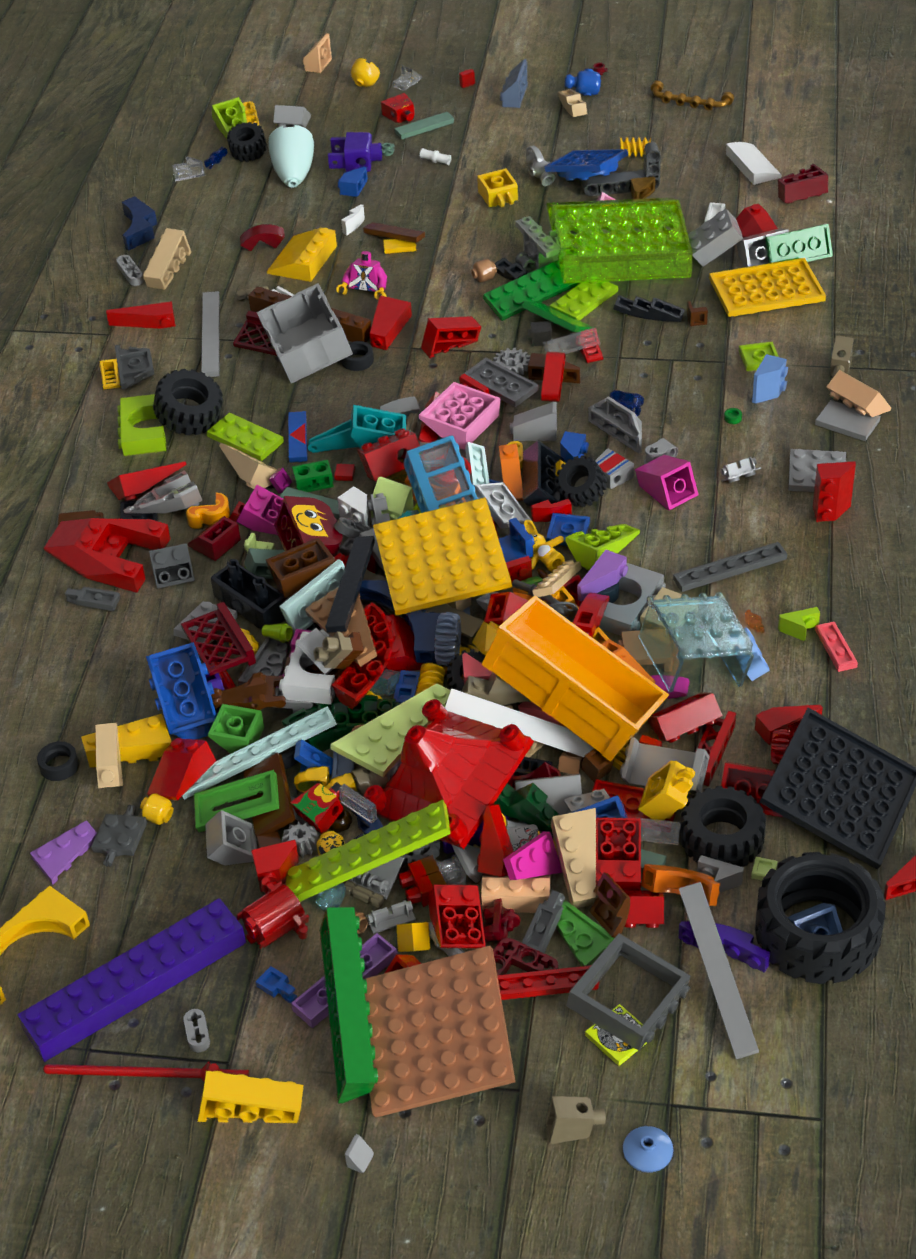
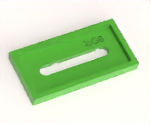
(263, 783)

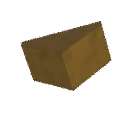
(642, 187)

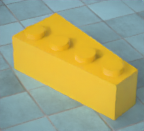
(137, 740)
(249, 1099)

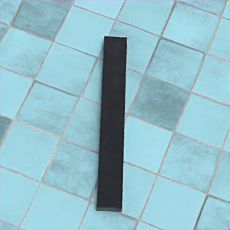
(350, 584)

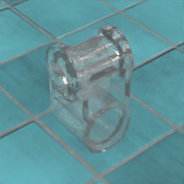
(452, 871)

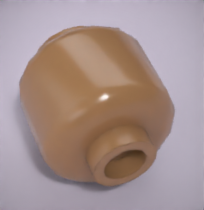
(484, 270)

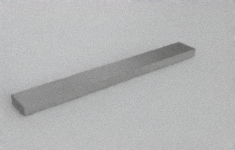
(211, 334)
(718, 971)

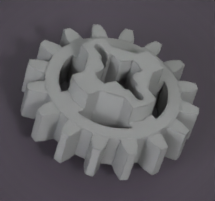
(513, 360)

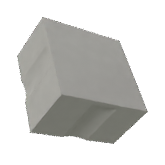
(305, 333)

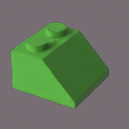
(236, 727)

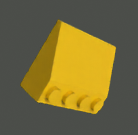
(304, 254)

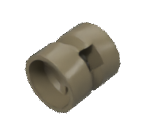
(365, 778)

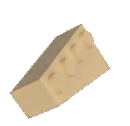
(576, 850)

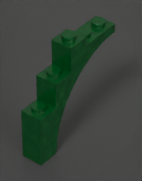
(527, 805)

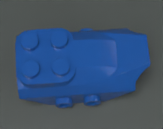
(183, 691)

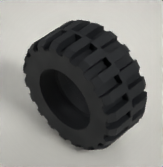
(191, 386)
(723, 806)

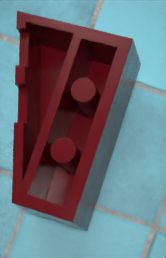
(803, 185)

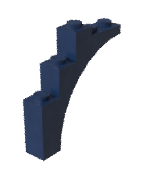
(421, 622)

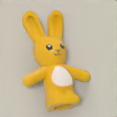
(544, 550)

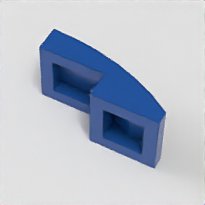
(406, 686)

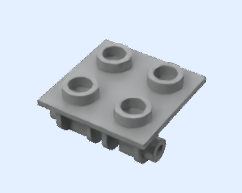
(380, 878)

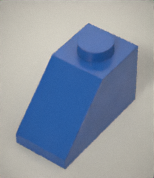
(353, 182)

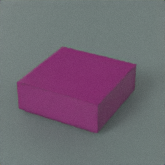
(280, 480)

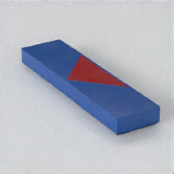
(297, 436)

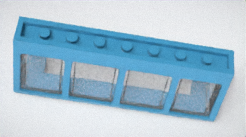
(439, 475)

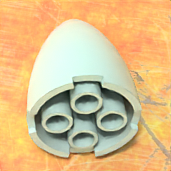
(291, 153)

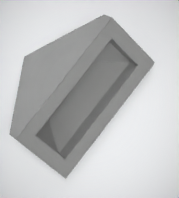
(468, 860)

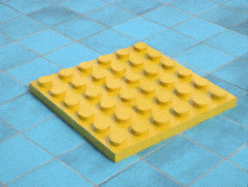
(441, 556)

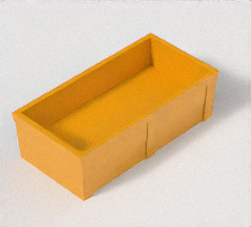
(572, 677)

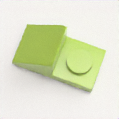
(797, 622)

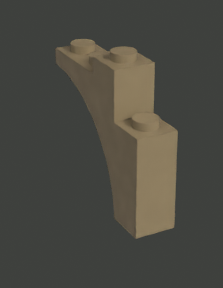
(493, 690)

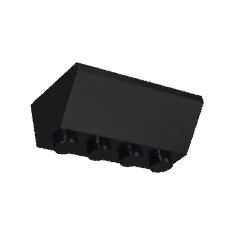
(540, 475)

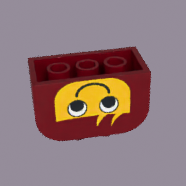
(305, 520)

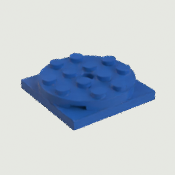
(587, 163)

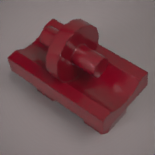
(502, 919)

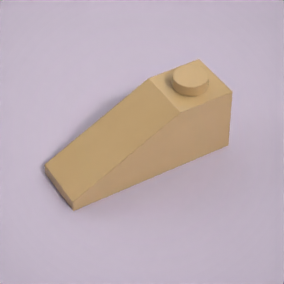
(108, 756)

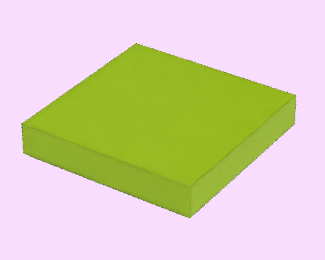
(753, 354)

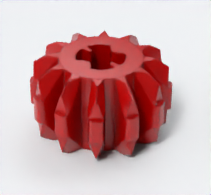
(779, 743)

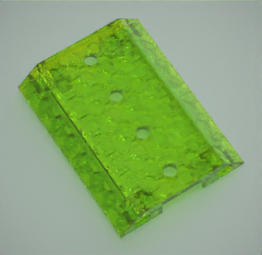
(623, 251)

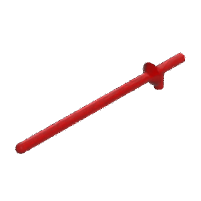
(138, 1071)

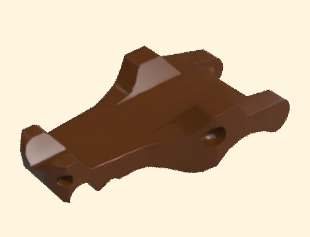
(254, 694)

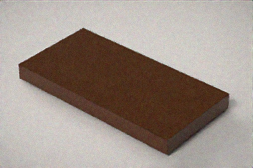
(275, 819)

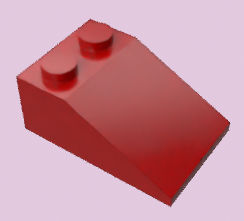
(181, 767)

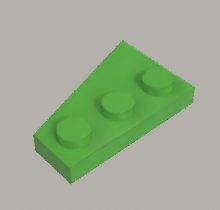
(582, 935)

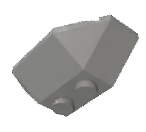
(617, 422)

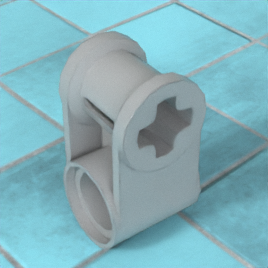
(660, 448)

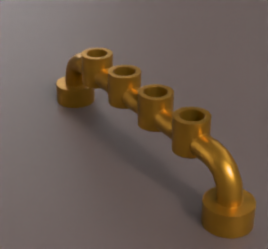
(694, 101)

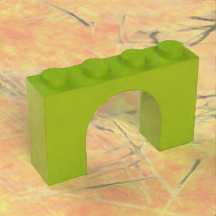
(139, 440)

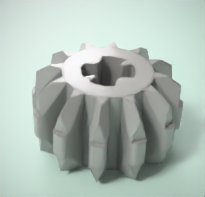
(305, 837)

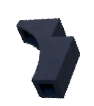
(142, 219)

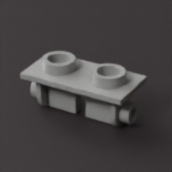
(732, 472)
(377, 505)
(584, 800)
(388, 918)

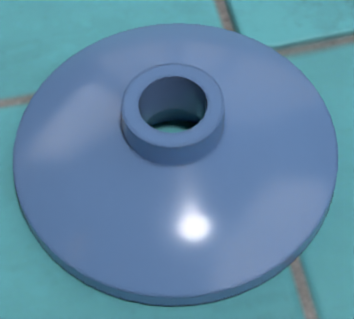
(644, 1157)

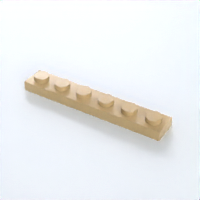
(557, 578)

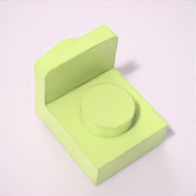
(252, 543)

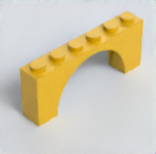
(45, 913)

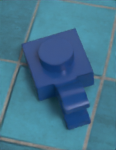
(275, 982)

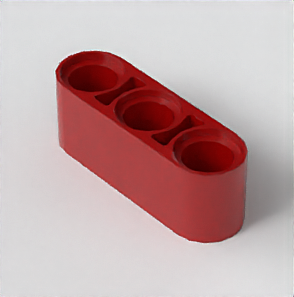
(553, 376)

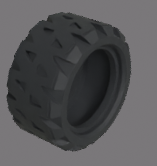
(829, 880)

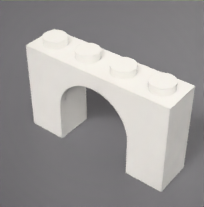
(302, 685)

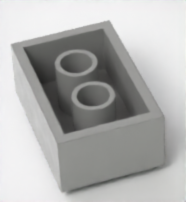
(714, 237)

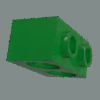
(313, 476)

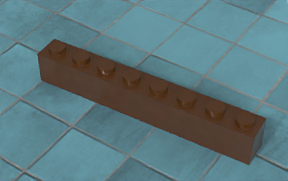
(355, 327)

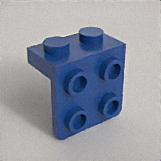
(518, 543)

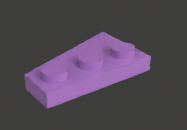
(62, 851)

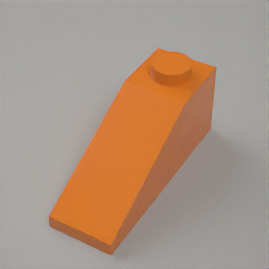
(511, 469)

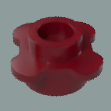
(600, 68)

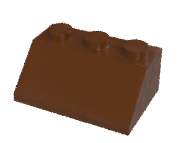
(299, 566)

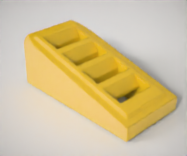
(107, 365)

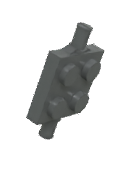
(119, 835)

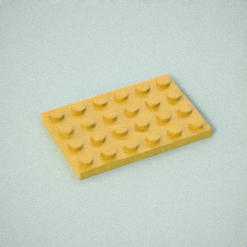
(767, 287)

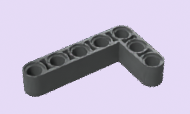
(614, 180)

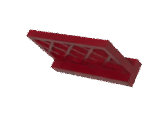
(254, 322)
(232, 634)

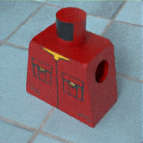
(398, 108)

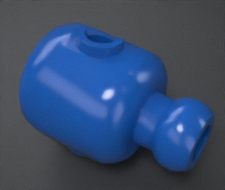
(586, 82)

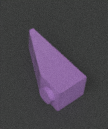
(603, 574)

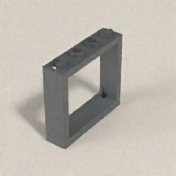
(608, 1019)

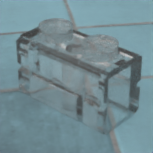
(660, 831)

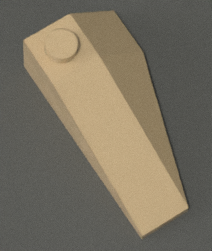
(249, 468)

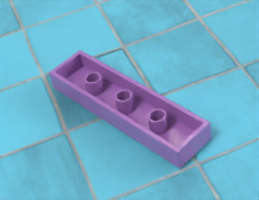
(312, 1004)

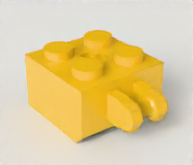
(497, 188)
(666, 791)

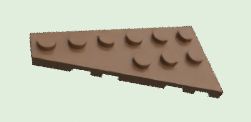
(320, 611)

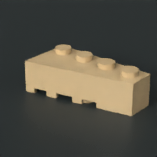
(166, 259)

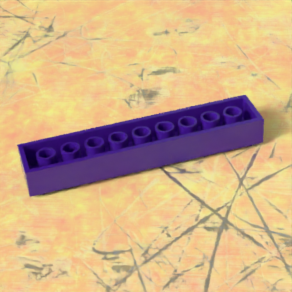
(131, 979)

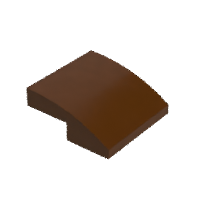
(611, 905)

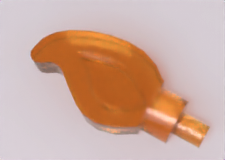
(754, 621)

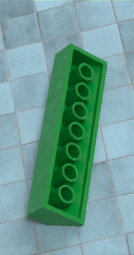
(346, 1004)

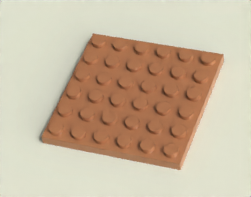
(437, 1032)

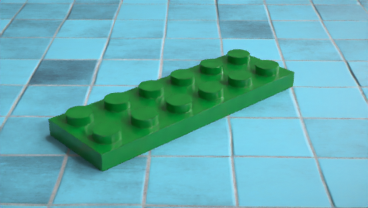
(532, 287)

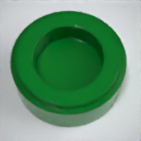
(733, 416)

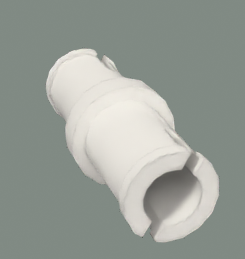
(435, 156)

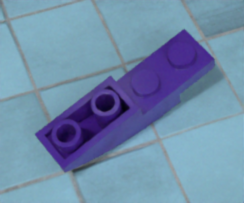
(735, 943)

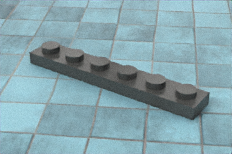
(730, 566)

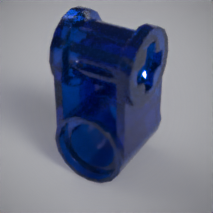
(627, 400)

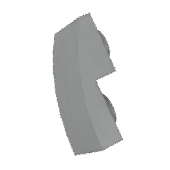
(402, 406)

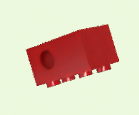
(381, 457)

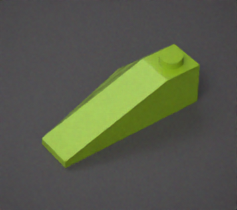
(228, 115)
(590, 546)

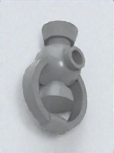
(537, 165)

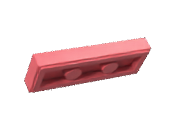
(836, 646)

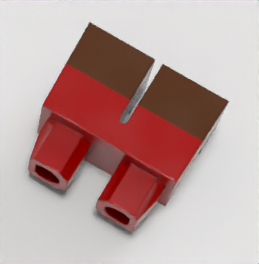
(422, 875)

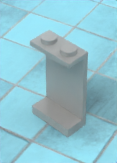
(646, 759)

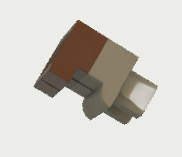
(339, 650)

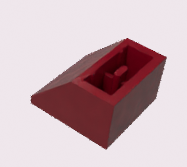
(217, 538)

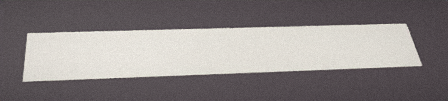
(531, 726)

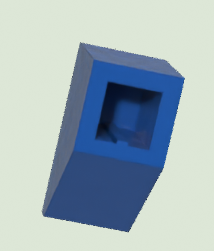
(573, 445)

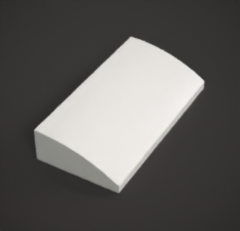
(751, 162)

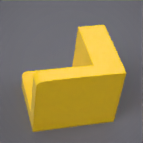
(413, 937)

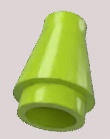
(278, 632)

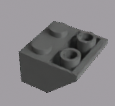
(171, 565)

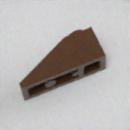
(537, 365)

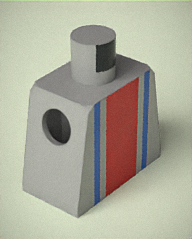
(615, 467)

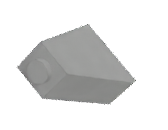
(536, 424)

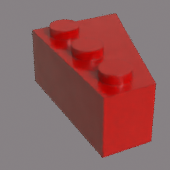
(448, 333)

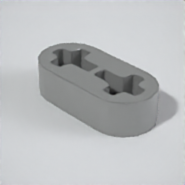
(192, 1031)

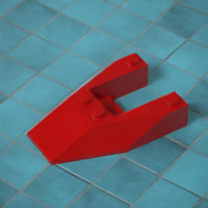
(96, 544)

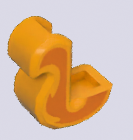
(208, 513)

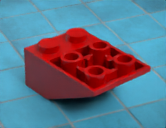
(619, 851)
(457, 916)

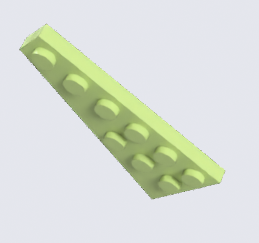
(381, 741)

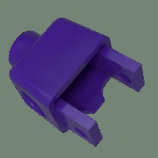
(354, 151)

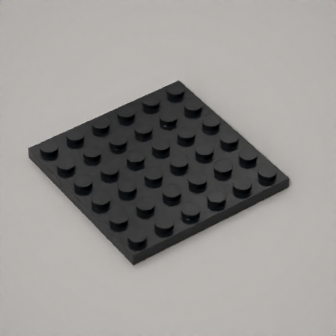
(841, 788)

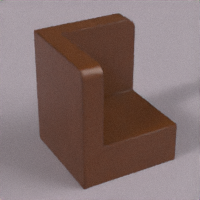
(696, 316)
(596, 765)

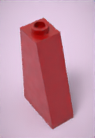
(388, 321)

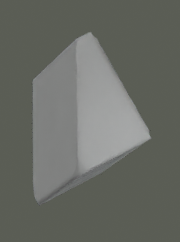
(358, 1154)

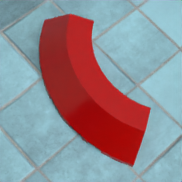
(357, 680)

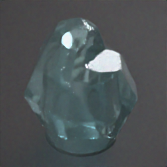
(331, 897)

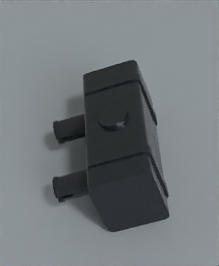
(248, 594)

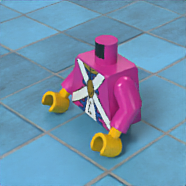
(365, 275)

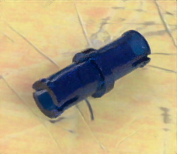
(215, 157)

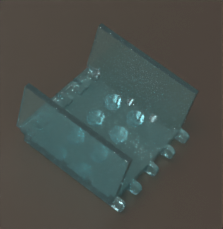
(691, 629)

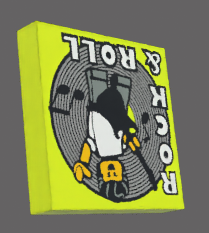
(612, 1046)

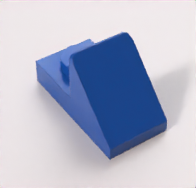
(311, 757)

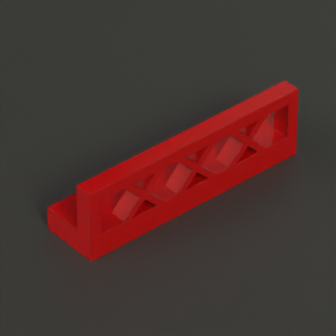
(721, 741)

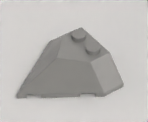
(174, 495)

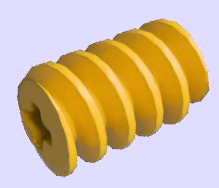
(634, 147)
(430, 675)

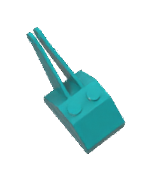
(363, 427)

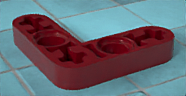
(515, 956)

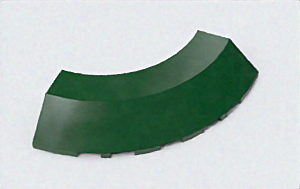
(346, 718)

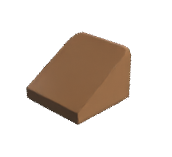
(570, 763)

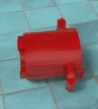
(274, 915)

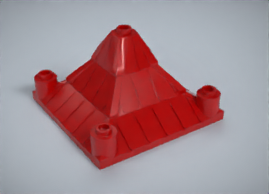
(455, 763)

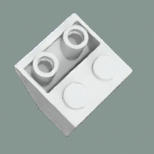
(354, 506)

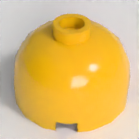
(364, 73)

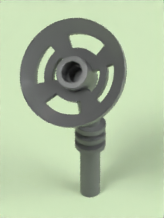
(560, 607)

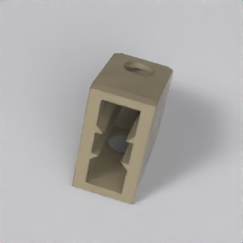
(841, 363)
(571, 1118)

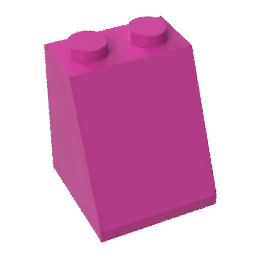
(668, 480)

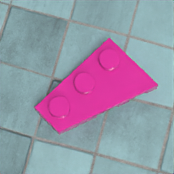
(533, 859)

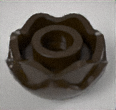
(342, 822)

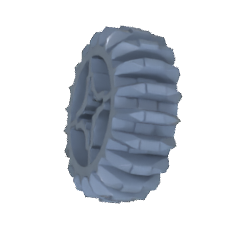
(447, 638)

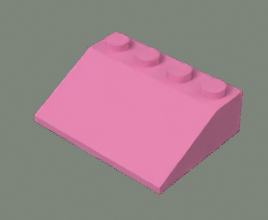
(461, 413)

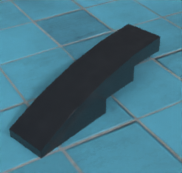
(654, 310)

